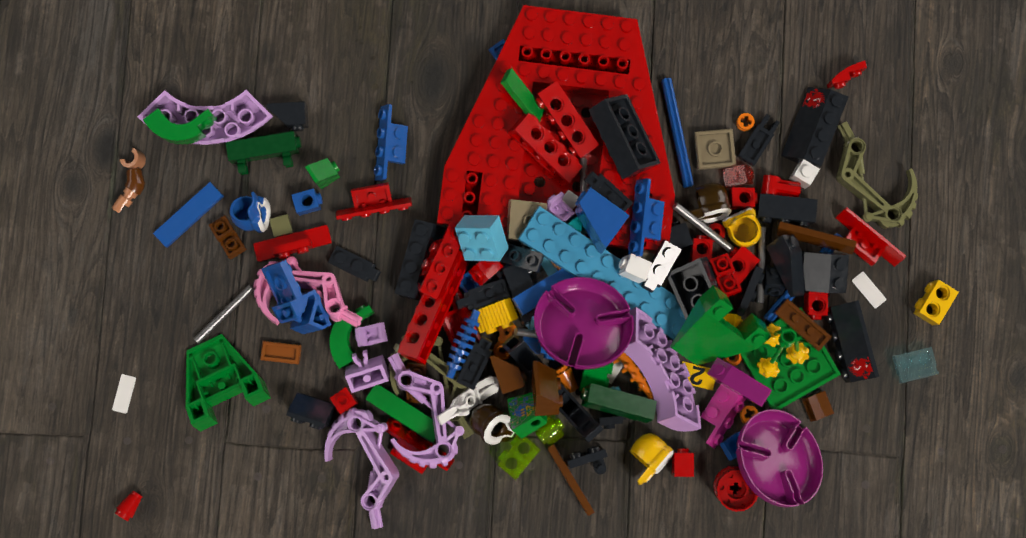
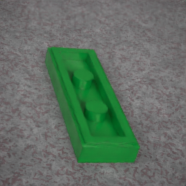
(521, 94)

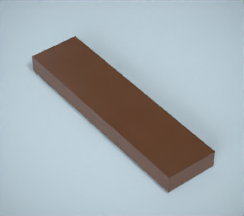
(817, 238)
(570, 479)

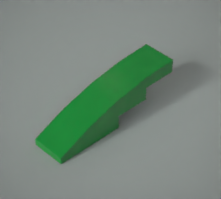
(402, 411)

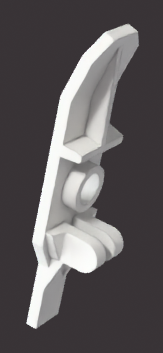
(460, 405)

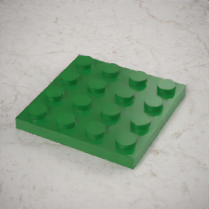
(793, 379)

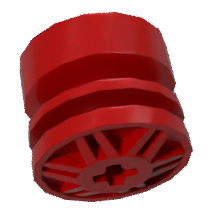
(741, 498)

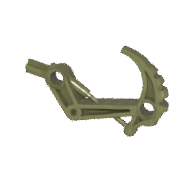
(854, 182)
(441, 367)

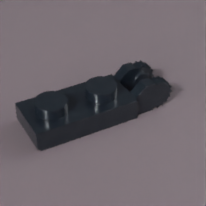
(757, 142)

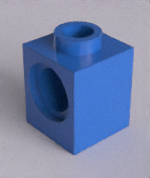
(299, 198)

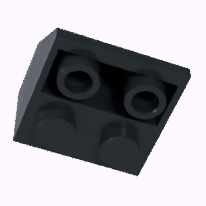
(311, 410)

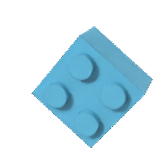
(481, 237)

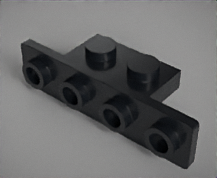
(522, 257)

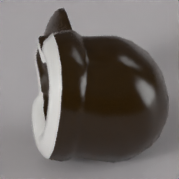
(712, 203)
(485, 418)

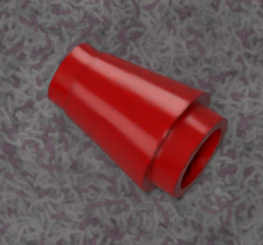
(128, 506)

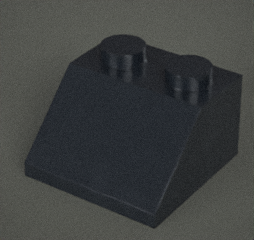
(825, 271)

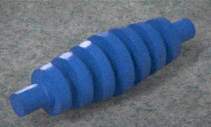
(463, 344)

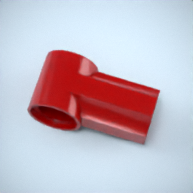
(776, 186)

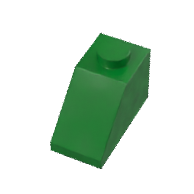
(323, 172)

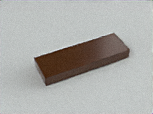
(802, 324)

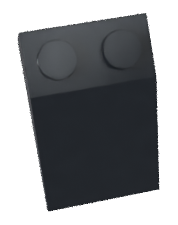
(691, 282)

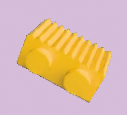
(496, 315)

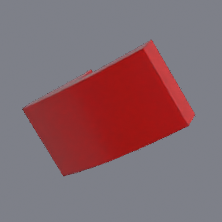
(843, 77)
(725, 275)

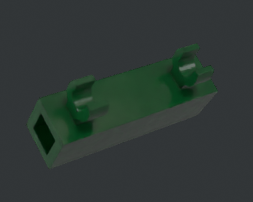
(263, 147)
(618, 403)

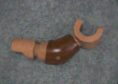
(134, 180)

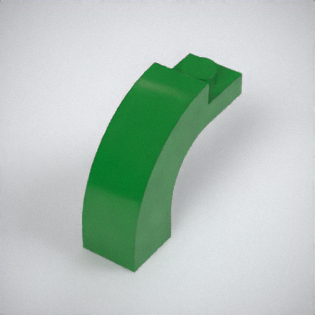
(179, 133)
(340, 338)

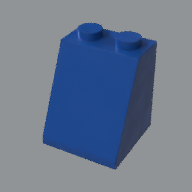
(599, 218)

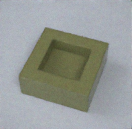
(281, 225)

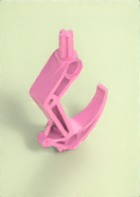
(320, 281)

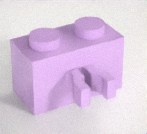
(366, 372)

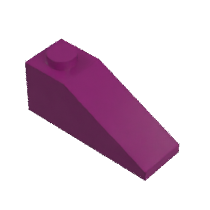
(739, 382)

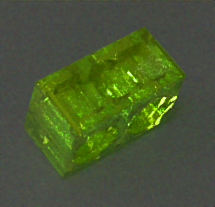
(522, 459)

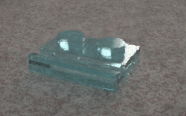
(915, 365)

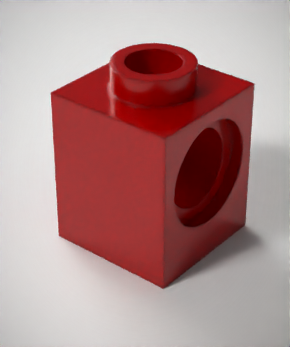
(734, 199)
(701, 240)
(484, 271)
(822, 299)
(344, 400)
(683, 463)

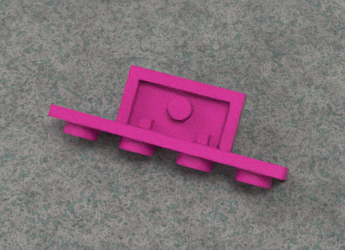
(721, 413)

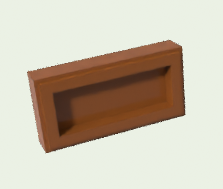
(281, 352)

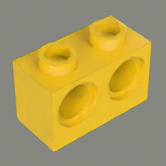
(939, 305)

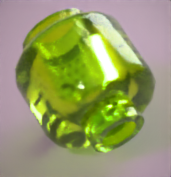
(551, 431)

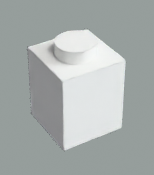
(804, 173)
(634, 268)

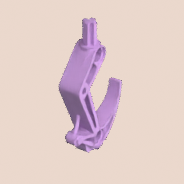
(434, 389)
(382, 463)

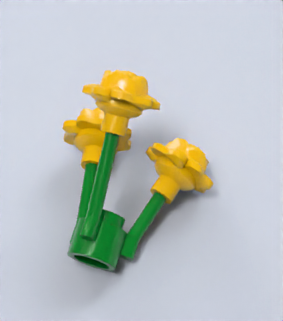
(785, 338)

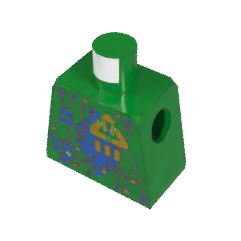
(523, 416)

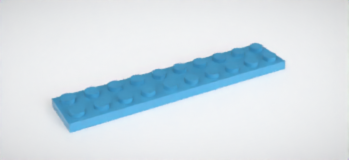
(581, 259)

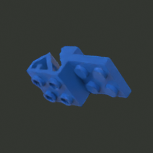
(301, 308)

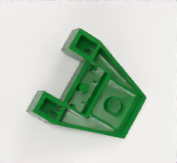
(710, 337)
(216, 374)

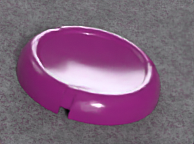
(583, 323)
(779, 459)

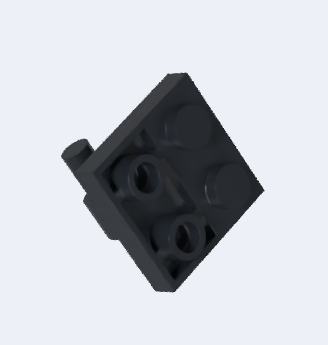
(595, 455)

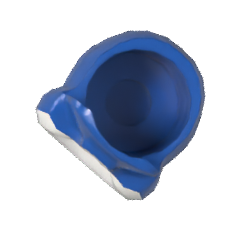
(251, 213)

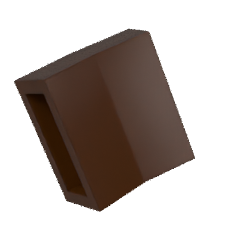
(817, 406)

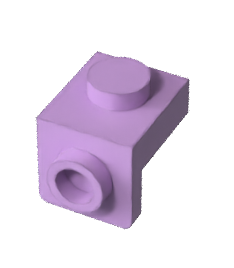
(559, 208)
(370, 334)

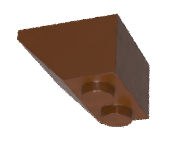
(508, 375)
(545, 390)

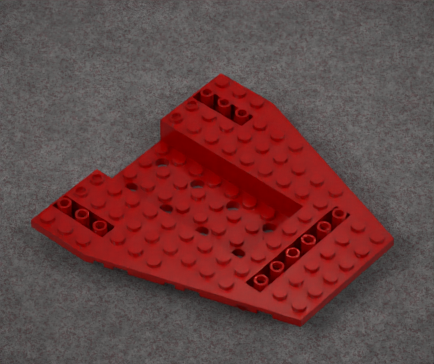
(591, 61)

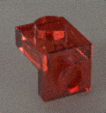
(738, 176)

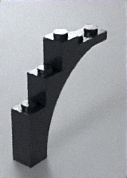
(571, 409)

